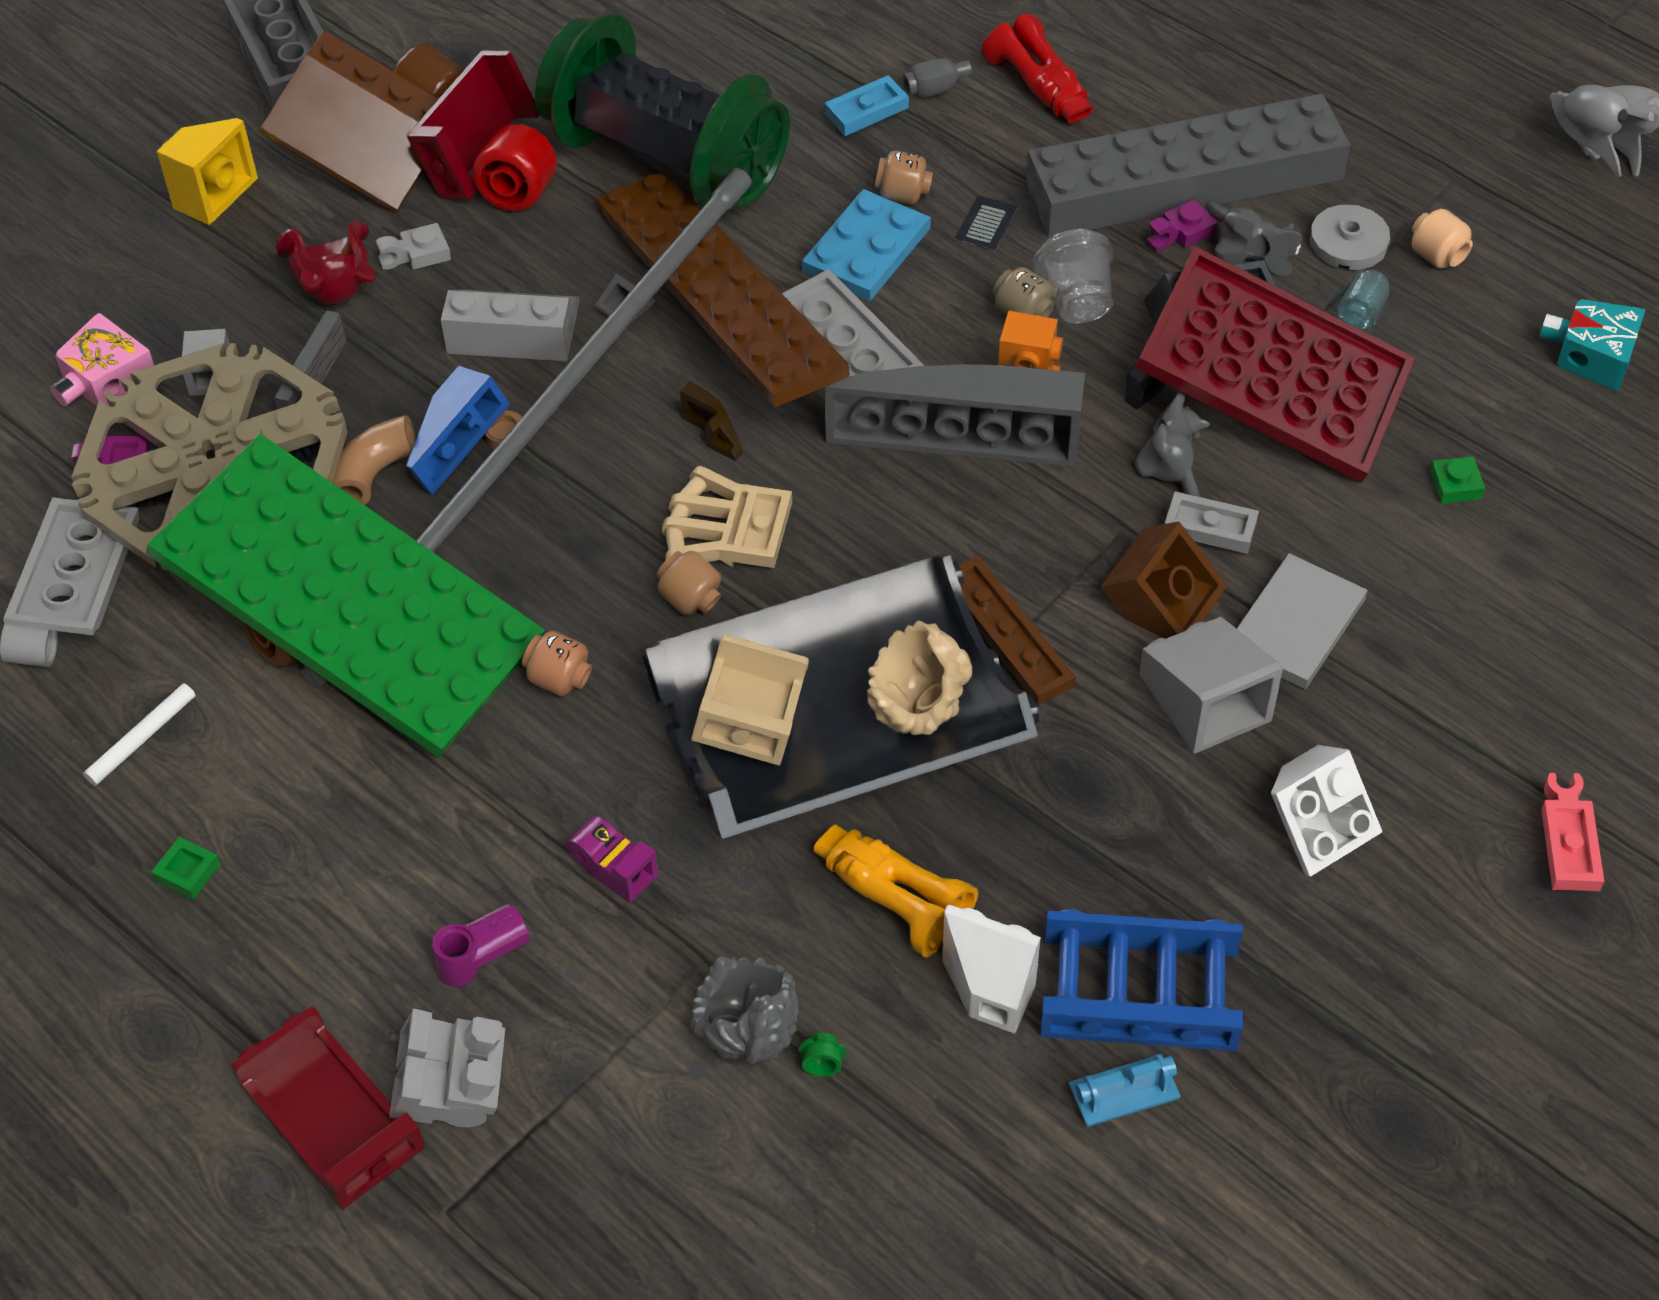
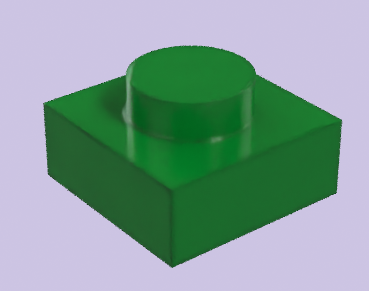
(1457, 480)
(186, 868)

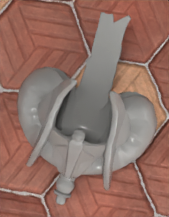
(1608, 119)

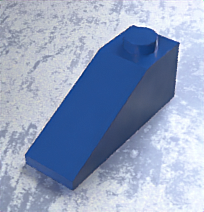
(454, 424)

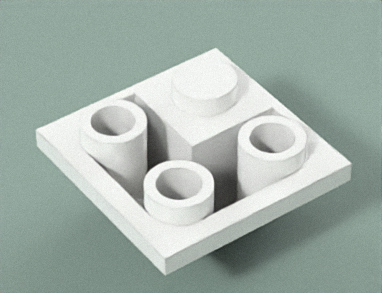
(1324, 807)
(990, 966)

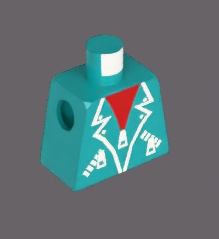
(1596, 340)

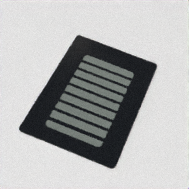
(986, 222)

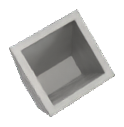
(1211, 682)

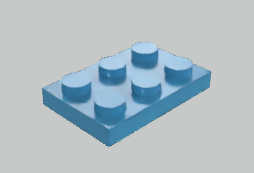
(867, 243)

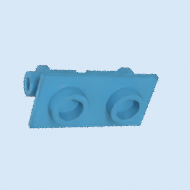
(1126, 1089)

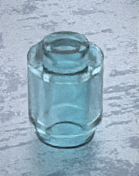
(1364, 299)

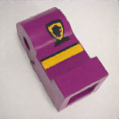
(613, 858)

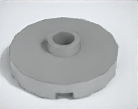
(1349, 237)

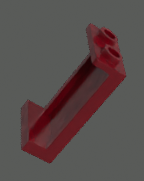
(326, 1107)

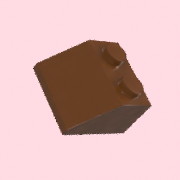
(1164, 581)

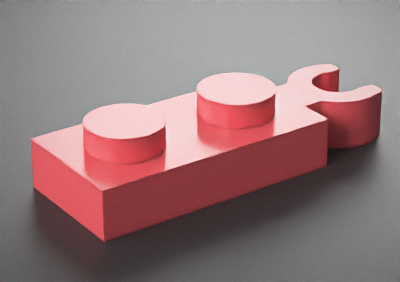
(1571, 837)

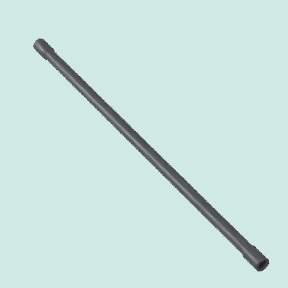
(463, 501)

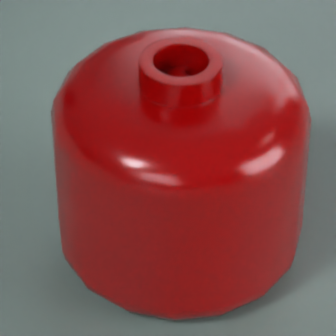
(514, 167)

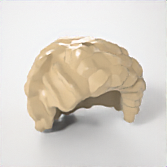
(918, 679)

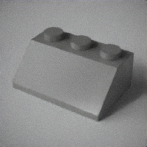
(509, 324)

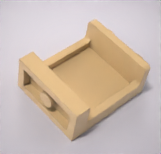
(750, 699)

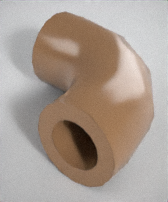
(371, 453)

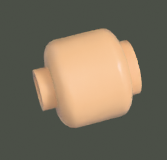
(1441, 238)

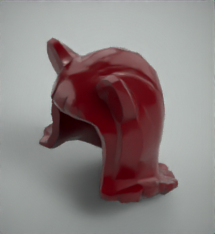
(332, 269)

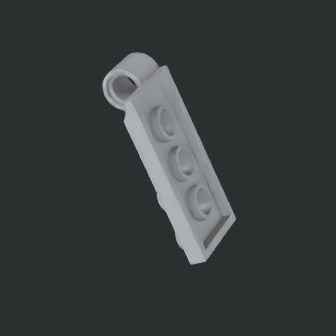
(32, 616)

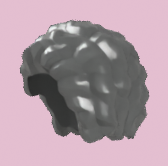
(746, 1009)

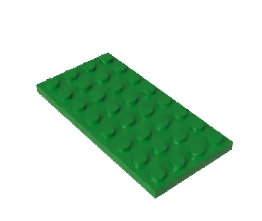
(346, 593)

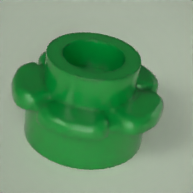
(821, 1055)

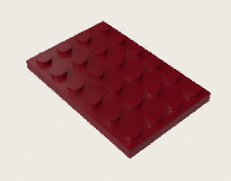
(1276, 364)

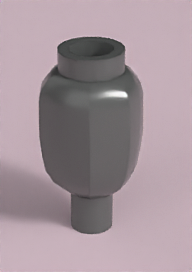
(934, 77)

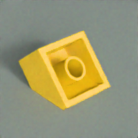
(207, 168)

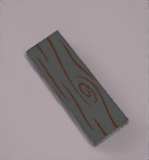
(316, 356)

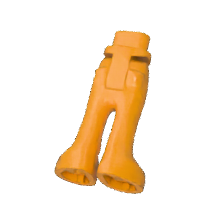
(874, 868)

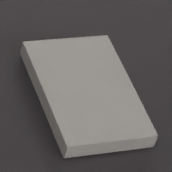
(1302, 617)

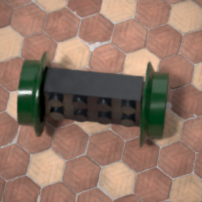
(599, 86)

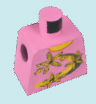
(97, 362)

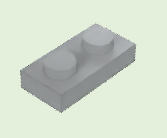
(1214, 521)

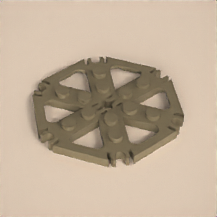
(183, 439)

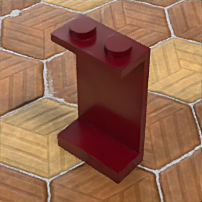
(466, 118)

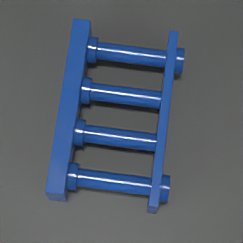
(1142, 1023)

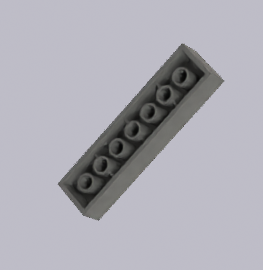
(1198, 158)

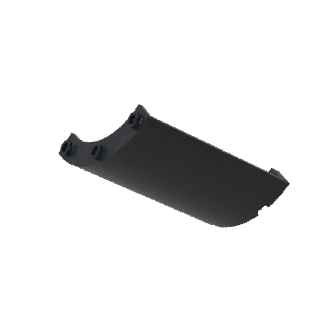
(835, 736)

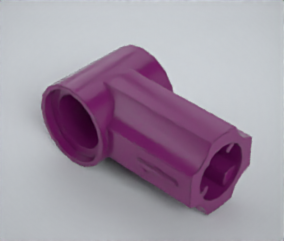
(478, 942)

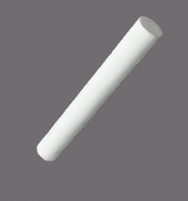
(139, 734)

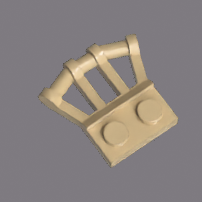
(753, 523)

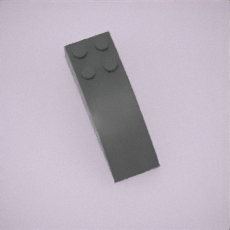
(961, 412)

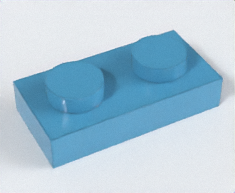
(866, 105)

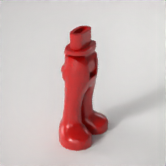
(1052, 82)

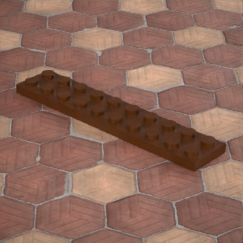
(726, 293)

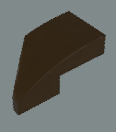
(709, 414)

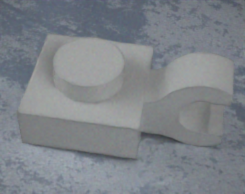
(418, 246)

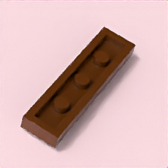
(1013, 635)

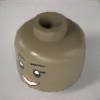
(1023, 293)

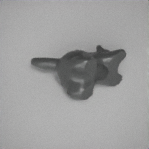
(1247, 235)
(1170, 450)

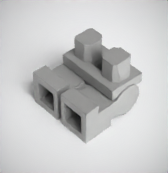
(448, 1069)

